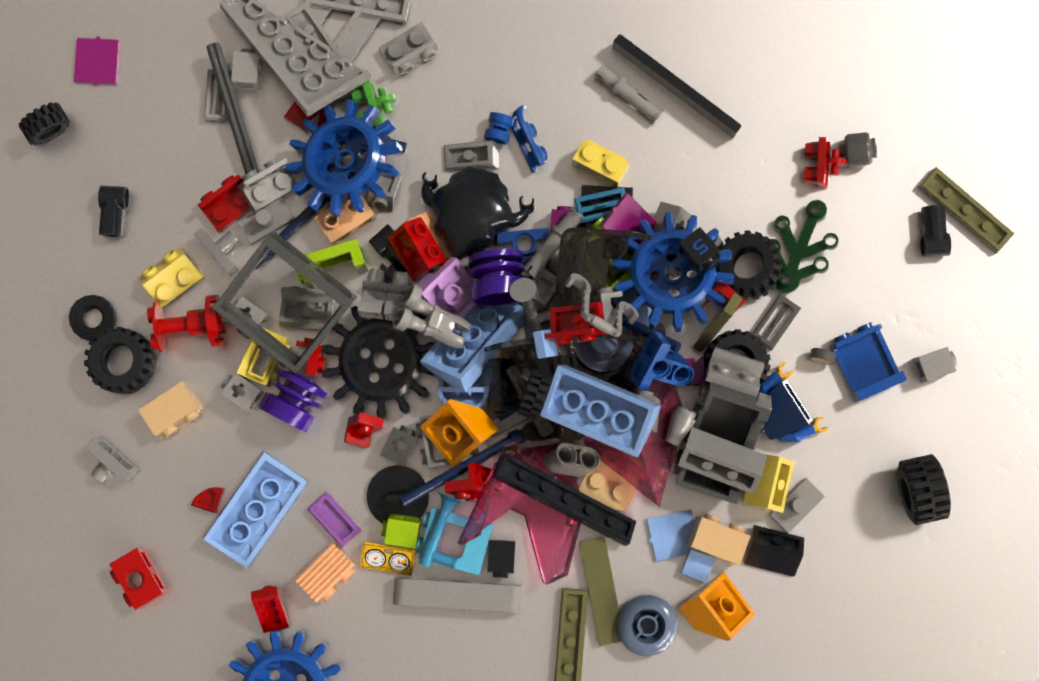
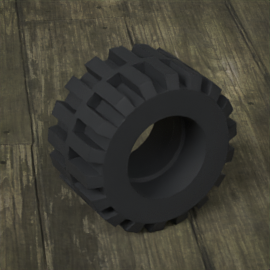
(771, 267)
(743, 341)
(98, 360)
(924, 489)

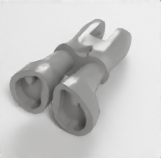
(437, 321)

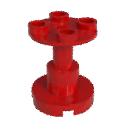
(195, 322)

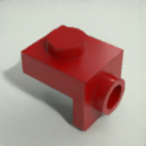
(316, 362)

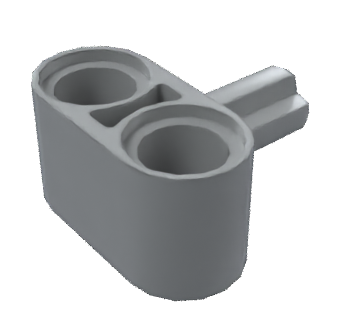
(572, 455)

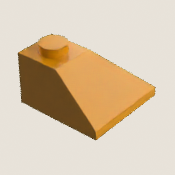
(458, 430)
(718, 609)

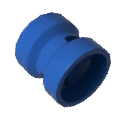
(499, 128)

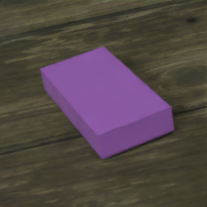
(334, 519)

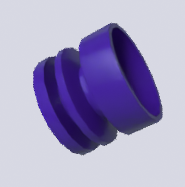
(495, 273)
(293, 400)

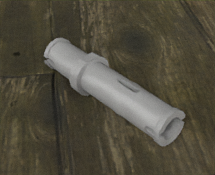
(628, 92)
(552, 243)

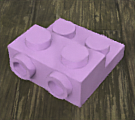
(449, 288)

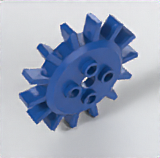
(325, 151)
(651, 258)
(288, 661)

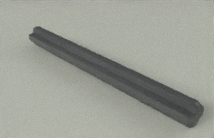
(232, 107)

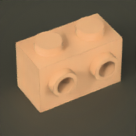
(350, 221)

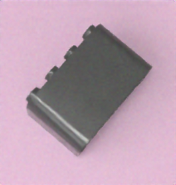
(730, 417)

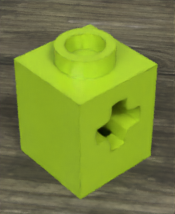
(401, 530)

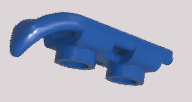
(525, 135)

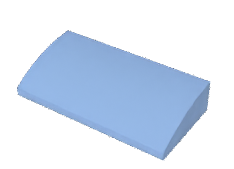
(488, 327)
(600, 410)
(254, 509)

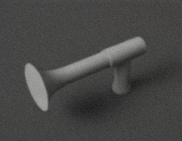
(523, 291)

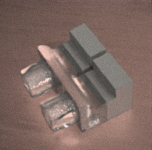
(375, 294)

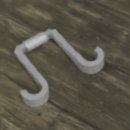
(622, 307)

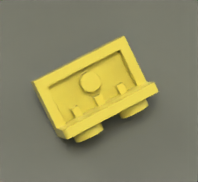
(170, 276)

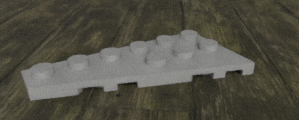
(297, 59)

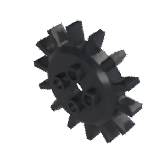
(357, 370)

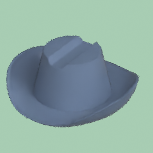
(604, 353)
(647, 625)

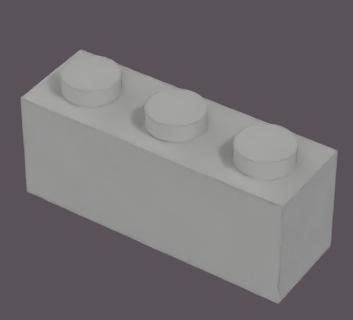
(722, 460)

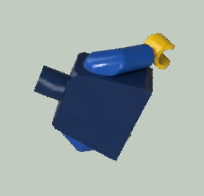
(788, 417)

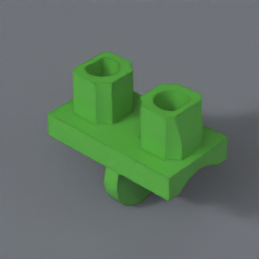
(367, 94)

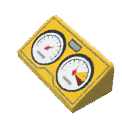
(387, 558)

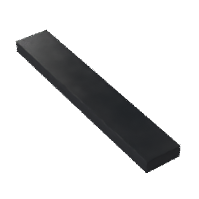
(676, 86)
(564, 499)

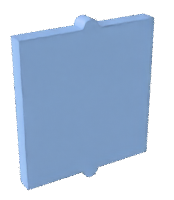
(670, 534)

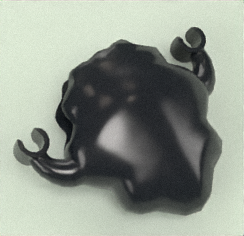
(471, 209)

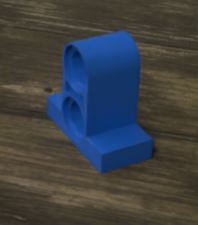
(513, 237)
(660, 364)

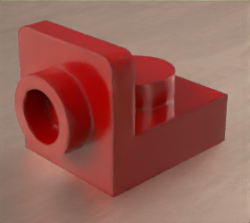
(360, 429)

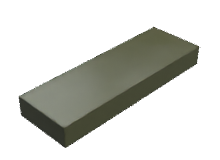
(718, 322)

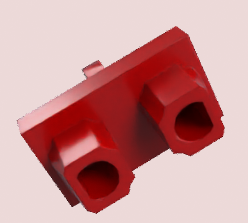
(821, 151)

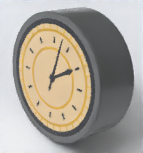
(823, 356)

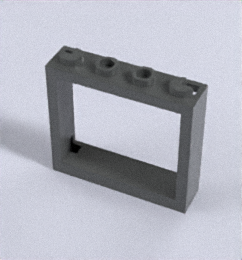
(251, 330)

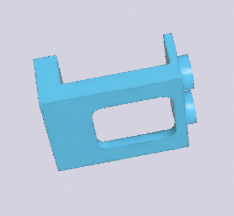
(474, 550)

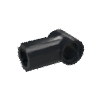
(113, 203)
(935, 239)
(385, 249)

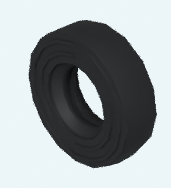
(81, 306)

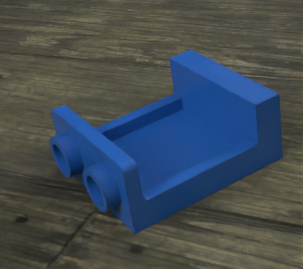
(866, 362)

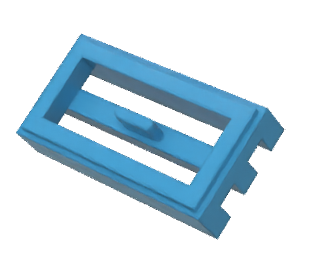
(620, 191)

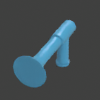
(430, 551)

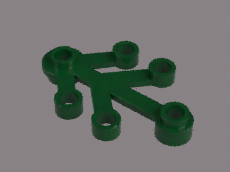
(801, 250)

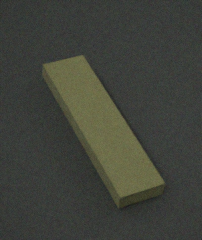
(966, 210)
(601, 589)
(571, 634)

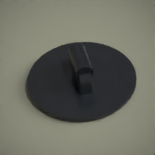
(391, 484)

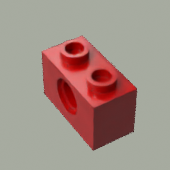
(151, 585)

